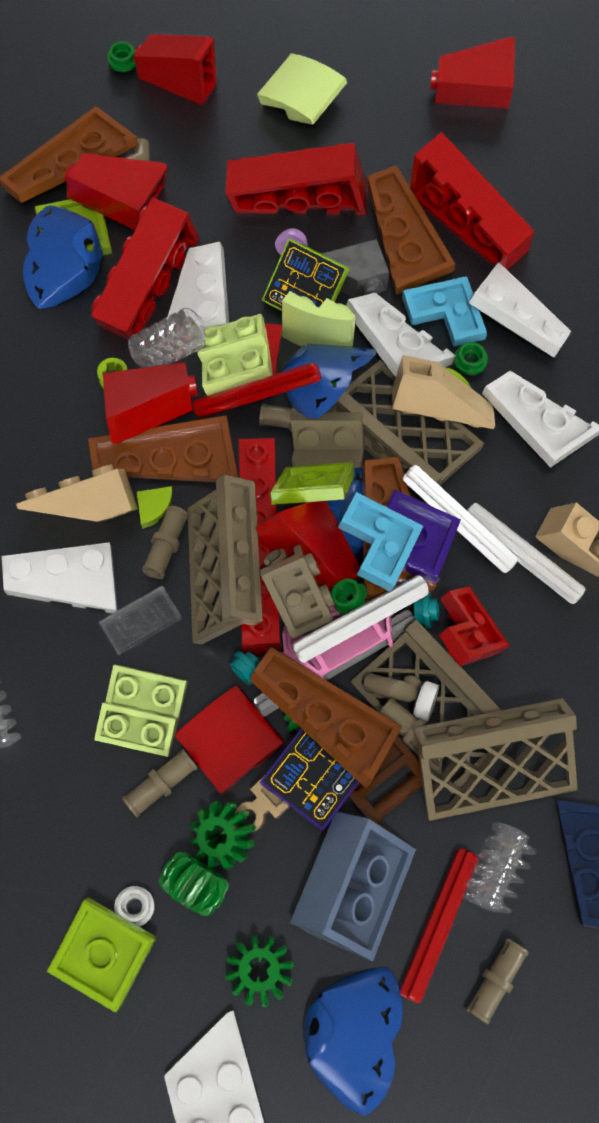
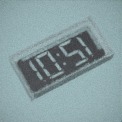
(140, 620)

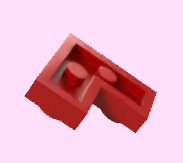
(475, 633)

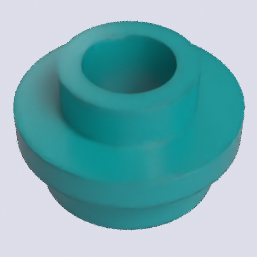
(427, 610)
(244, 666)

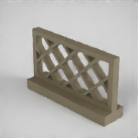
(387, 441)
(237, 566)
(448, 673)
(497, 730)

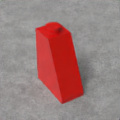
(179, 64)
(476, 75)
(115, 185)
(146, 398)
(317, 533)

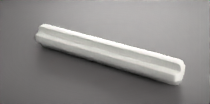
(469, 526)
(530, 556)
(360, 619)

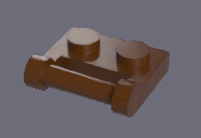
(396, 759)

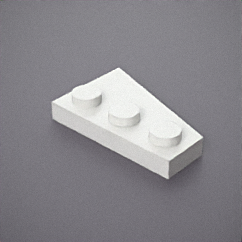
(203, 285)
(519, 310)
(390, 334)
(542, 423)
(64, 575)

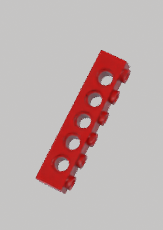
(258, 465)

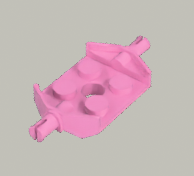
(343, 651)

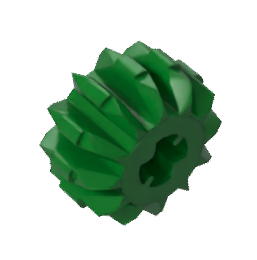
(210, 842)
(193, 883)
(273, 971)

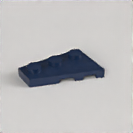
(581, 840)

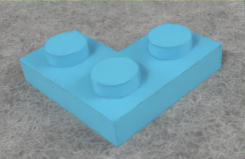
(449, 302)
(390, 538)

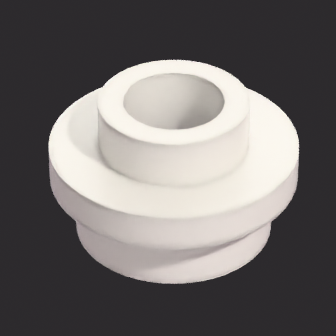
(135, 893)

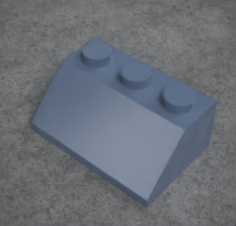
(353, 885)

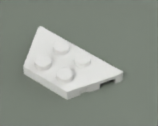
(214, 1080)

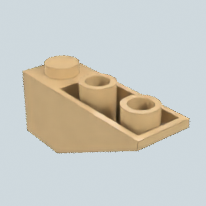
(433, 391)
(93, 499)
(572, 536)

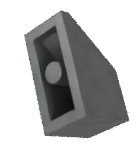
(367, 268)

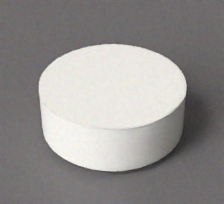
(426, 700)

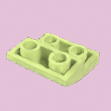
(302, 88)
(307, 324)
(235, 354)
(141, 710)

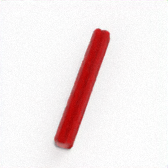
(257, 390)
(438, 926)

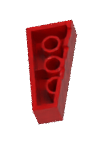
(299, 181)
(468, 203)
(144, 268)

